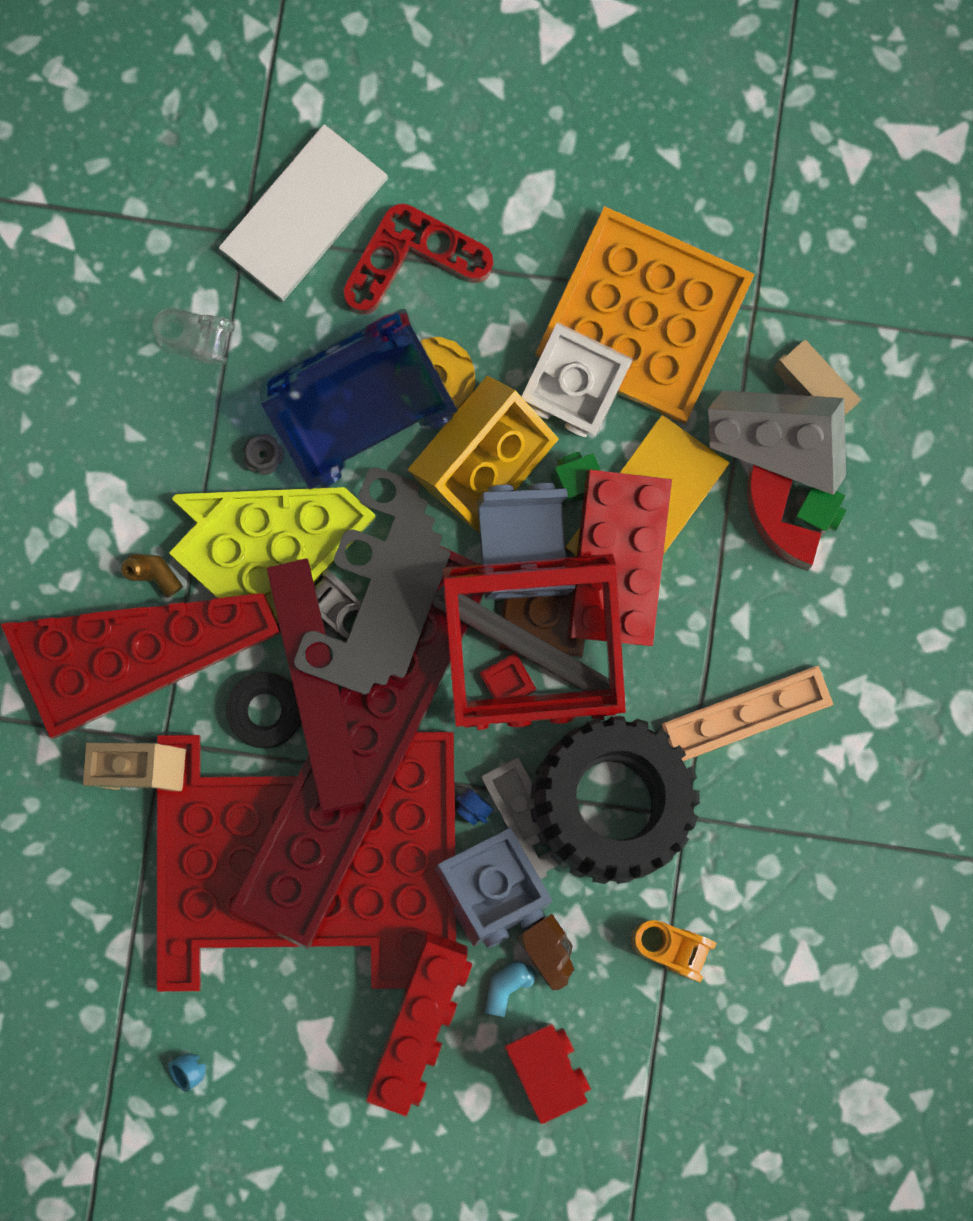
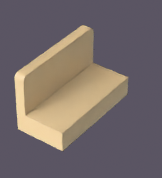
(812, 376)

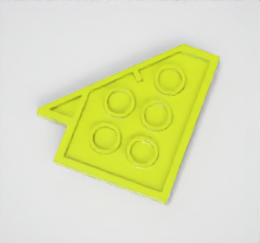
(255, 530)

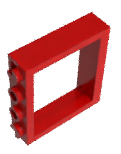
(558, 707)

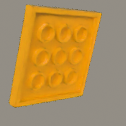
(654, 304)

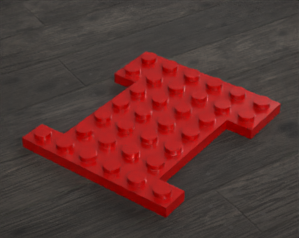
(384, 902)

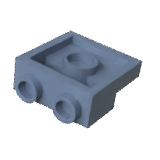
(494, 889)

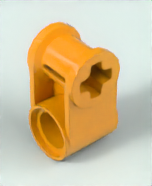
(675, 949)

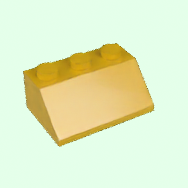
(484, 445)

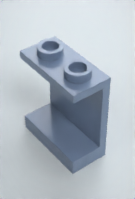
(522, 528)

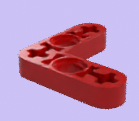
(401, 244)

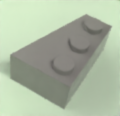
(783, 434)

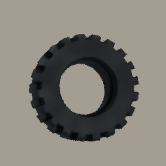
(663, 775)

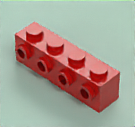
(416, 1025)

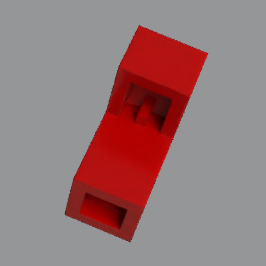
(766, 502)

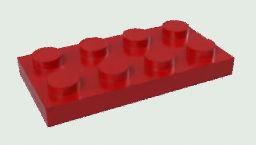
(626, 519)

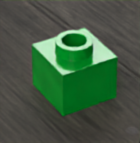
(572, 475)
(820, 511)

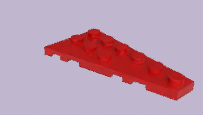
(112, 658)

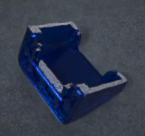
(355, 396)

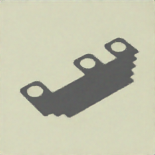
(398, 598)

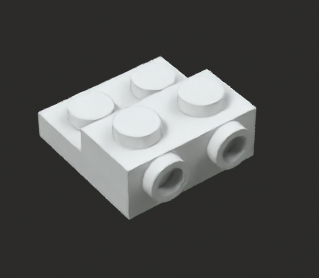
(576, 380)

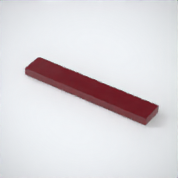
(316, 698)

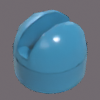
(186, 1071)

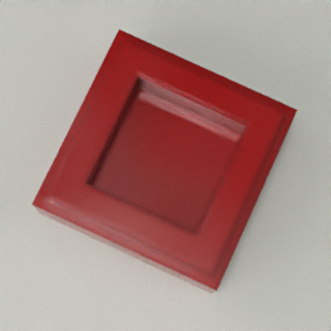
(508, 679)

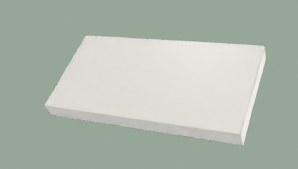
(303, 213)

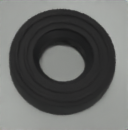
(239, 702)

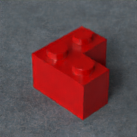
(546, 1072)

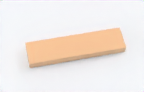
(749, 713)

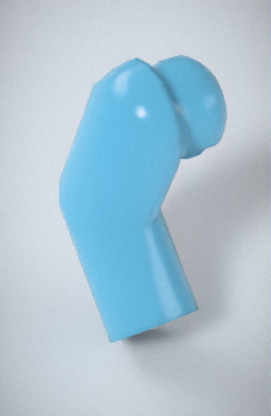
(504, 983)

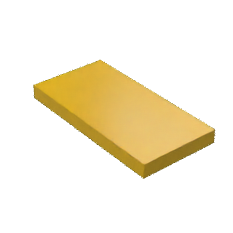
(677, 456)

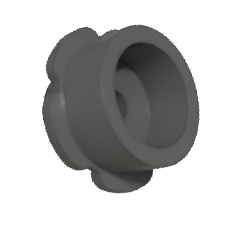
(263, 443)

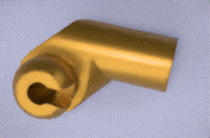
(153, 569)

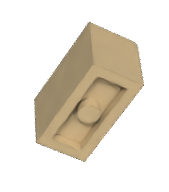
(134, 766)

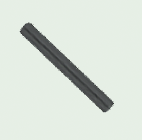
(525, 644)

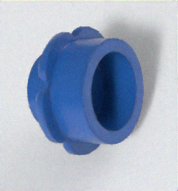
(473, 807)

